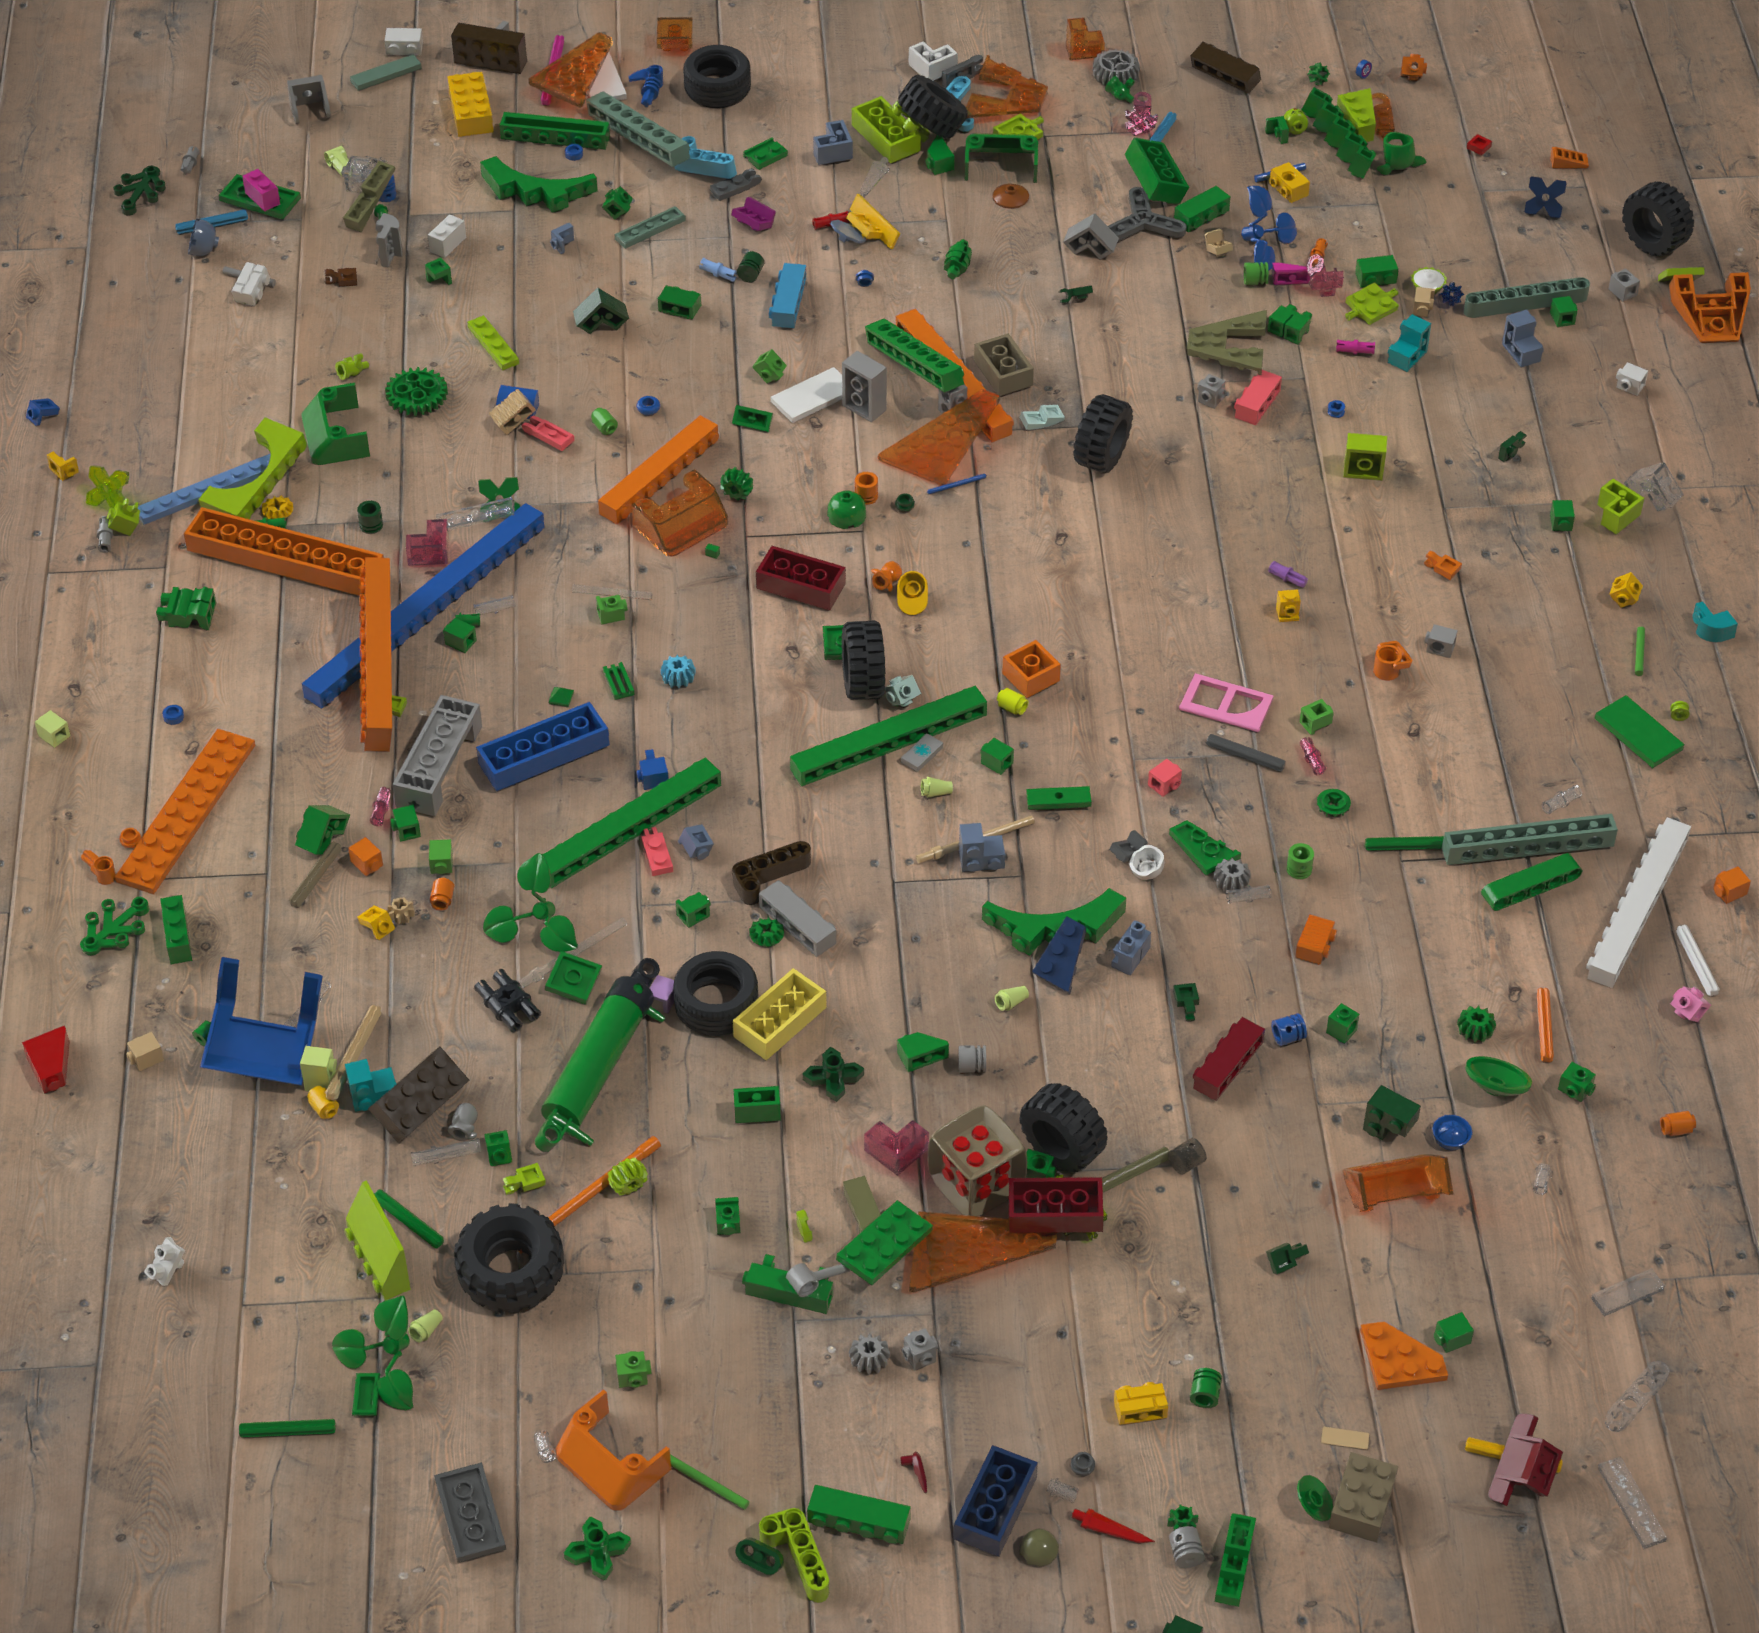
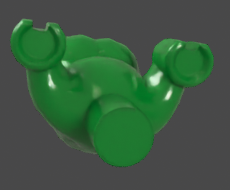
(1120, 90)

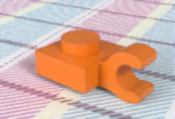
(1443, 565)

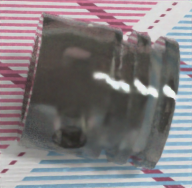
(1185, 1157)

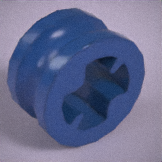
(1336, 409)

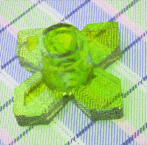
(107, 487)

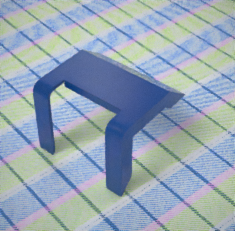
(258, 1046)

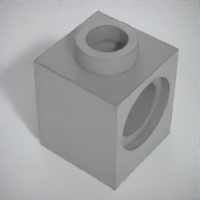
(1624, 284)
(1441, 641)

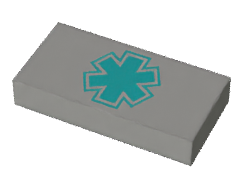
(922, 752)

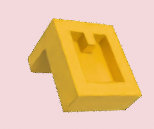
(62, 468)
(378, 921)

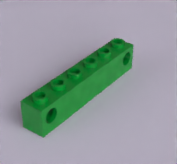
(554, 130)

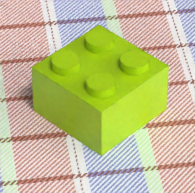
(1365, 456)

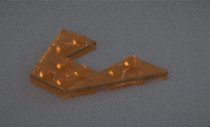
(1024, 96)

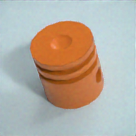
(867, 487)

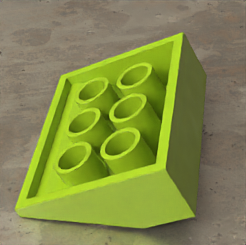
(377, 1244)

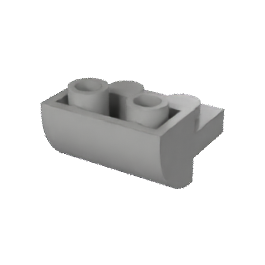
(388, 239)

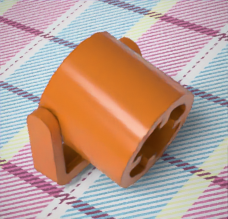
(1388, 660)

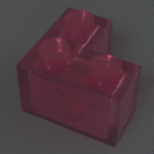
(429, 547)
(895, 1149)

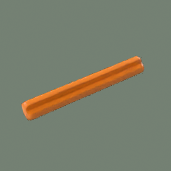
(1545, 1025)

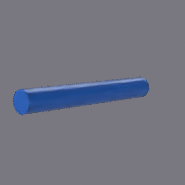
(1265, 176)

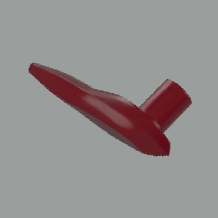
(916, 1461)

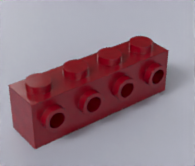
(1228, 1058)

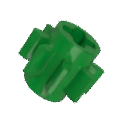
(1318, 73)
(1182, 1517)

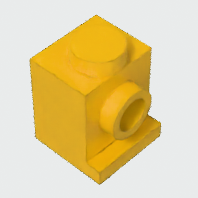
(1288, 605)

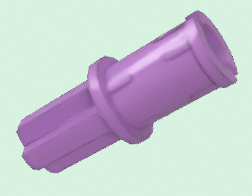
(1287, 574)

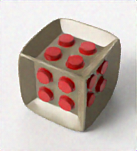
(975, 1159)

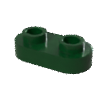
(761, 1556)

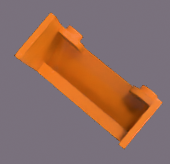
(611, 1480)

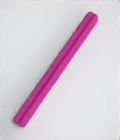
(555, 54)

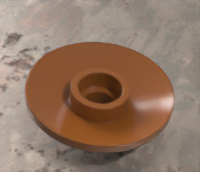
(1010, 196)

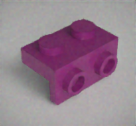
(754, 214)

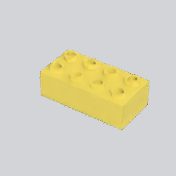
(779, 1014)

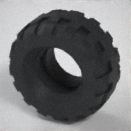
(502, 1231)

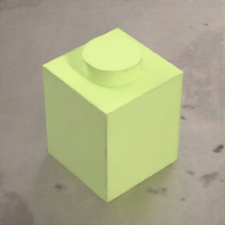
(52, 728)

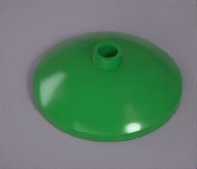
(1497, 1076)

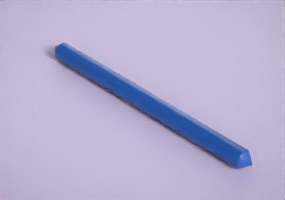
(957, 483)

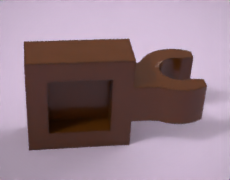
(344, 277)

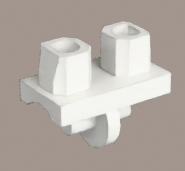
(167, 1259)

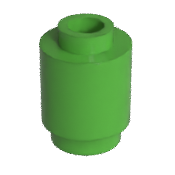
(604, 421)

